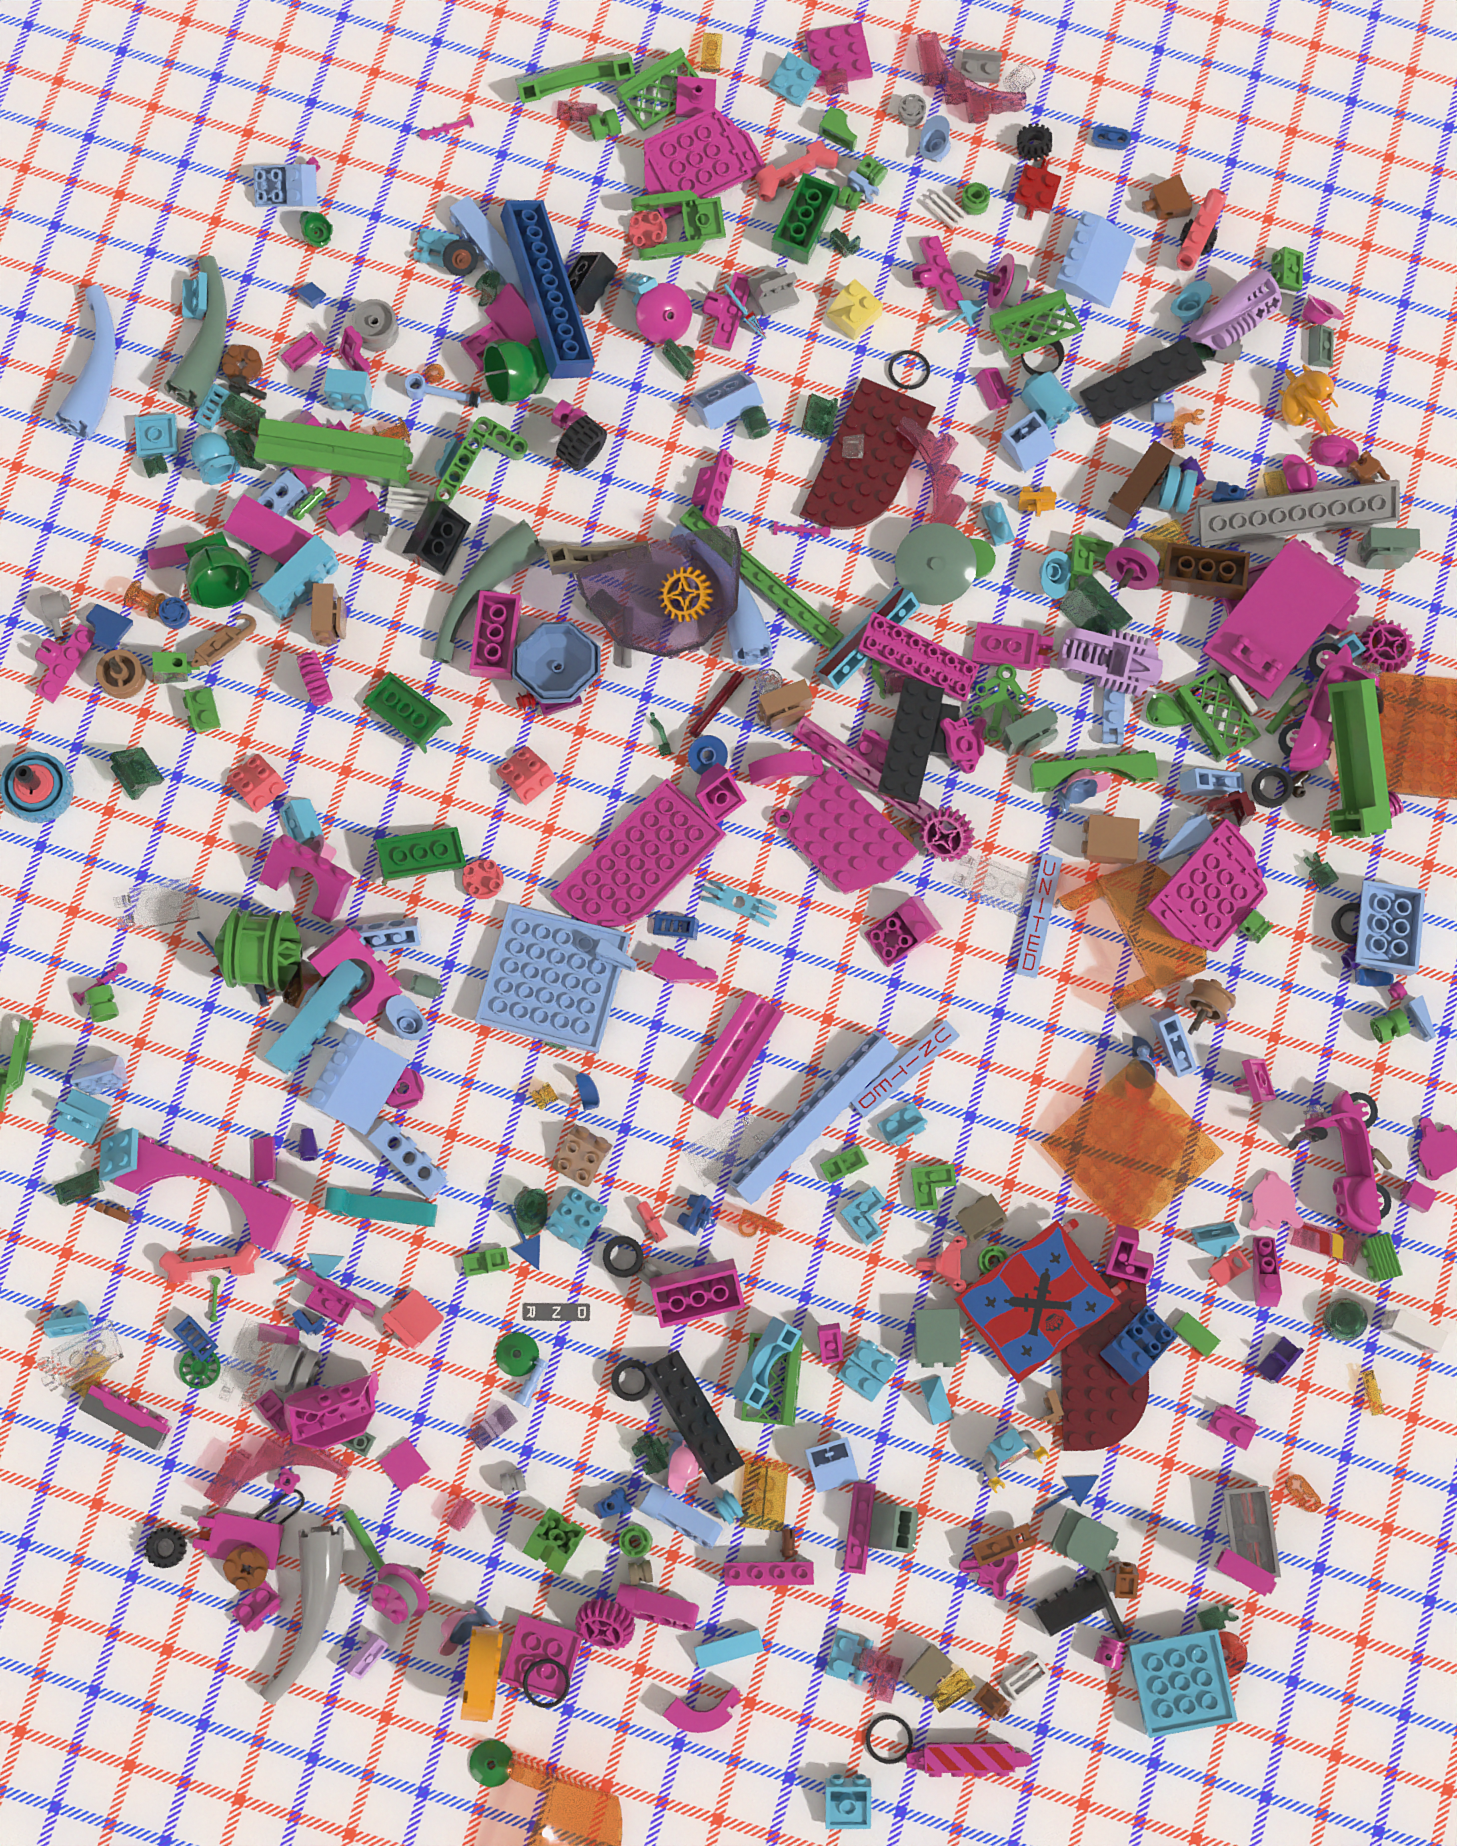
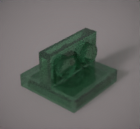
(135, 771)

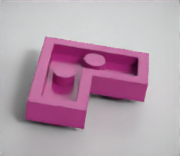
(350, 350)

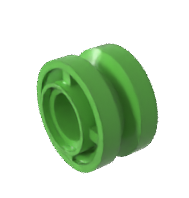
(975, 198)
(982, 1261)
(625, 1541)

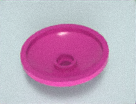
(653, 311)

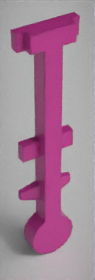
(424, 134)
(824, 531)
(121, 968)

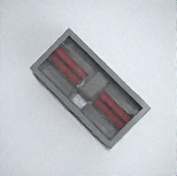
(1252, 1526)

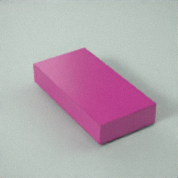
(302, 351)

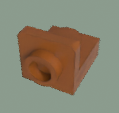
(1126, 1580)
(992, 1702)

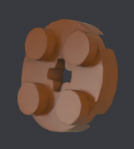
(238, 354)
(237, 1575)

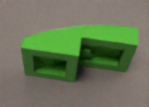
(844, 1164)
(485, 1262)

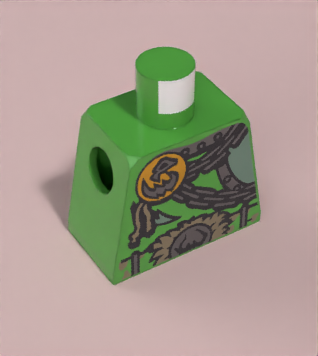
(171, 667)

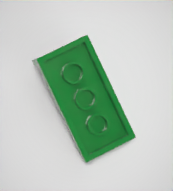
(406, 710)
(420, 854)

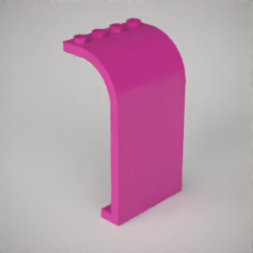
(1283, 613)

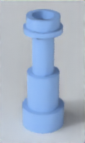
(529, 1386)

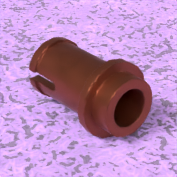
(788, 1543)

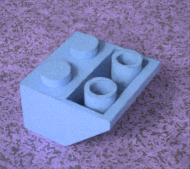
(1028, 441)
(832, 1464)

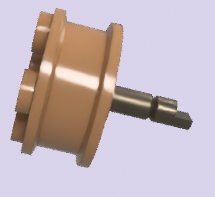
(121, 674)
(1209, 1002)

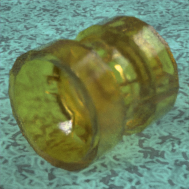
(544, 1096)

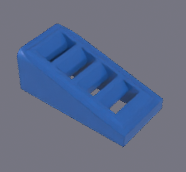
(693, 931)
(183, 1325)

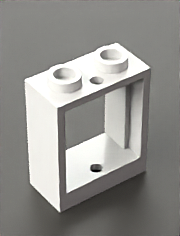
(1413, 1331)

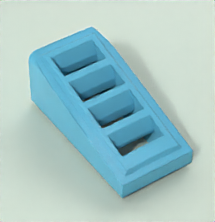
(207, 403)

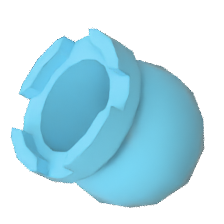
(214, 458)

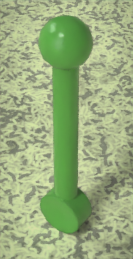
(215, 1281)

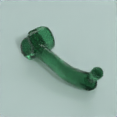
(664, 748)

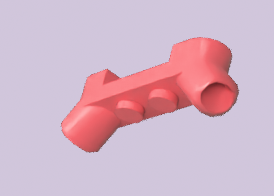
(771, 179)
(1201, 229)
(181, 1271)

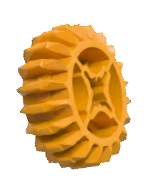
(668, 595)

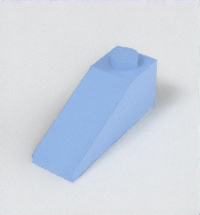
(1210, 782)
(1188, 838)
(1173, 1041)

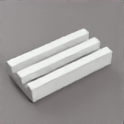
(939, 197)
(409, 492)
(1242, 695)
(1011, 1689)

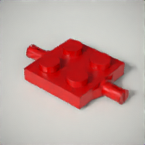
(1037, 189)

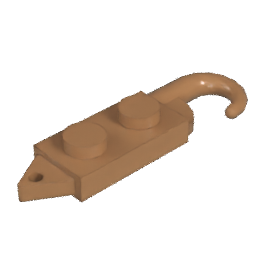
(222, 643)

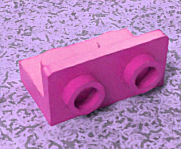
(872, 747)
(1232, 1427)
(257, 1606)

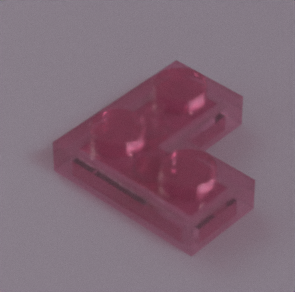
(885, 1671)

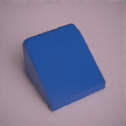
(311, 294)

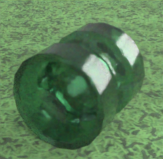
(155, 465)

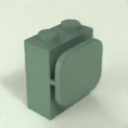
(1389, 547)
(1030, 732)
(937, 1337)
(893, 1528)
(1084, 1540)

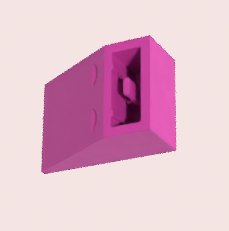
(903, 930)

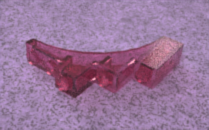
(957, 88)
(944, 476)
(241, 1469)

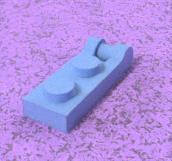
(1113, 716)

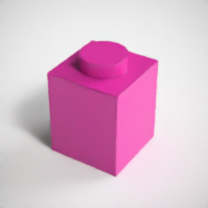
(1418, 1196)

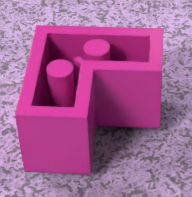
(1125, 1259)

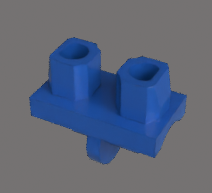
(699, 1216)

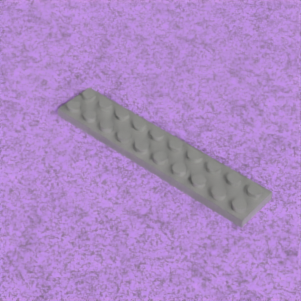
(1299, 512)

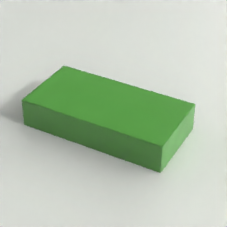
(1196, 1334)

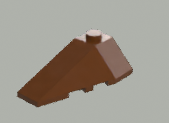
(302, 985)

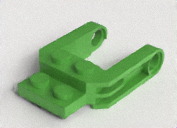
(701, 222)
(14, 1076)

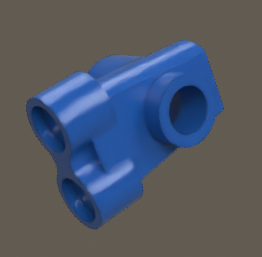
(1226, 492)
(615, 1502)

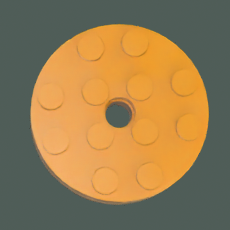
(482, 1674)

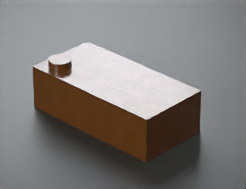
(1139, 485)
(1205, 571)

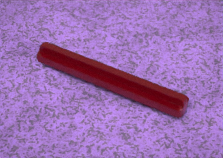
(716, 704)

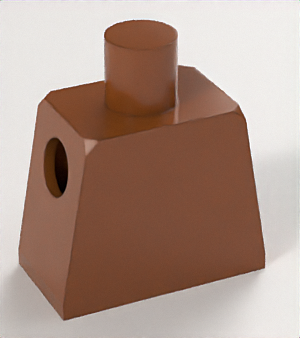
(1169, 199)

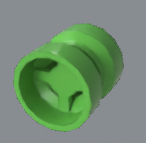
(850, 198)

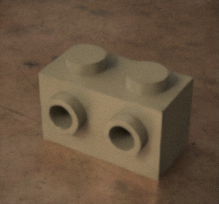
(981, 1218)
(928, 1670)

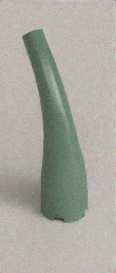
(201, 361)
(503, 559)

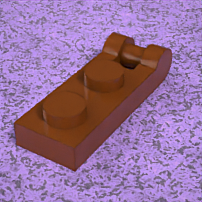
(1002, 1545)

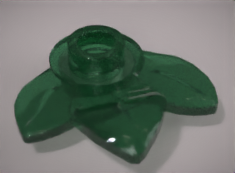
(488, 285)

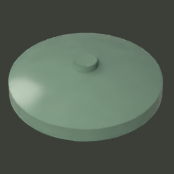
(935, 563)

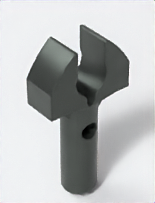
(244, 387)

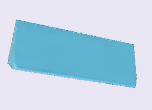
(728, 1648)

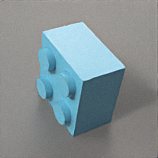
(348, 390)

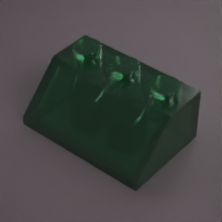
(1094, 608)

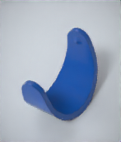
(1373, 978)
(588, 1091)

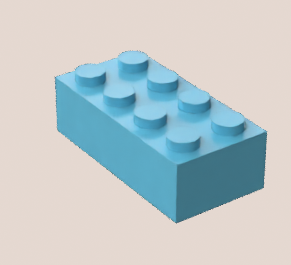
(296, 578)

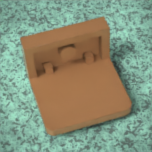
(581, 1155)

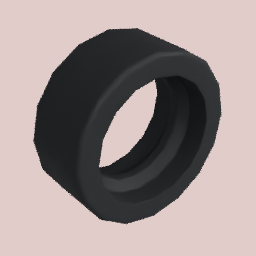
(1280, 774)
(1336, 923)
(607, 1253)
(615, 1381)

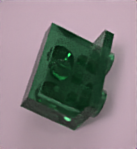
(819, 416)

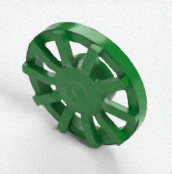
(199, 1369)

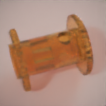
(397, 431)
(143, 599)

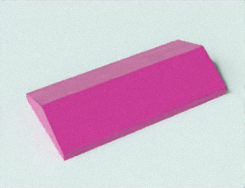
(266, 530)

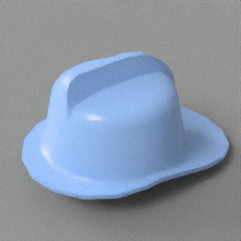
(935, 138)
(406, 1018)

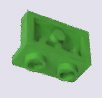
(1288, 268)
(202, 710)

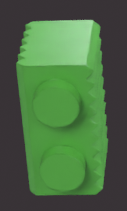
(1381, 1258)

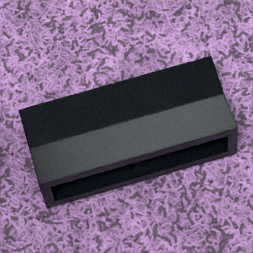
(938, 745)

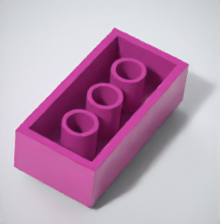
(495, 635)
(697, 1293)

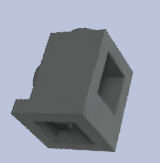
(376, 526)

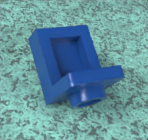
(302, 1322)

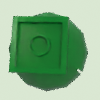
(524, 367)
(216, 572)

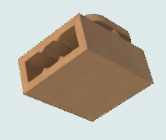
(327, 614)
(784, 705)
(1110, 839)

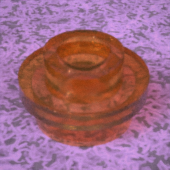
(434, 378)

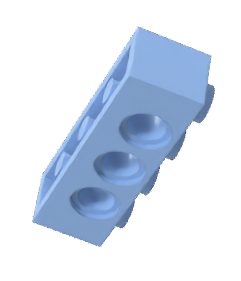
(283, 505)
(389, 934)
(381, 1138)

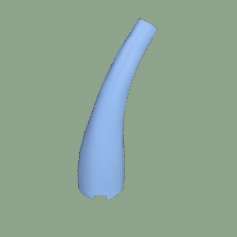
(89, 394)
(746, 627)

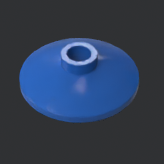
(716, 753)

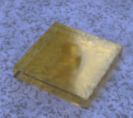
(1159, 538)

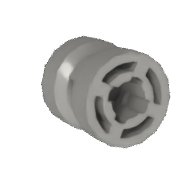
(513, 1482)

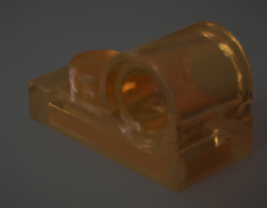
(770, 1226)

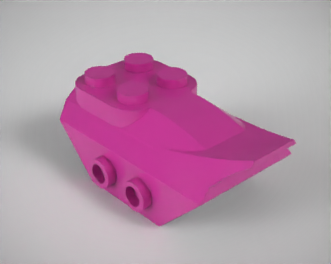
(333, 1414)

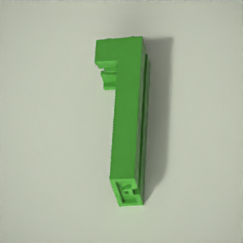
(334, 452)
(1359, 761)

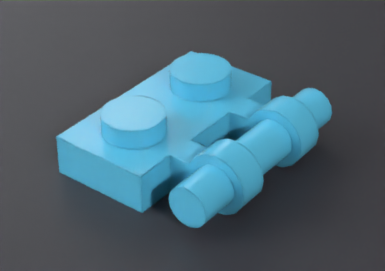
(435, 242)
(842, 1656)

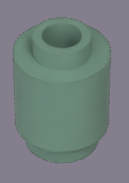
(426, 986)

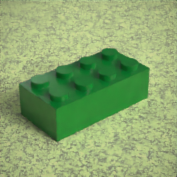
(805, 218)

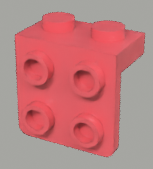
(526, 774)
(257, 782)
(413, 1319)

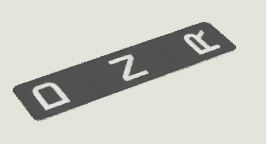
(556, 1312)

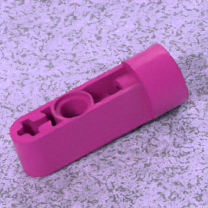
(658, 1607)

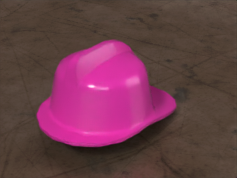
(1320, 311)
(1334, 451)
(1299, 474)

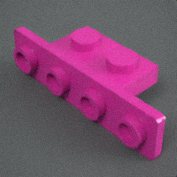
(712, 486)
(331, 1300)

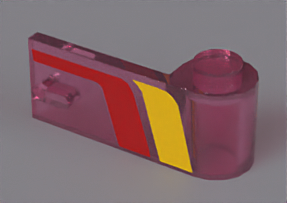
(1339, 1246)

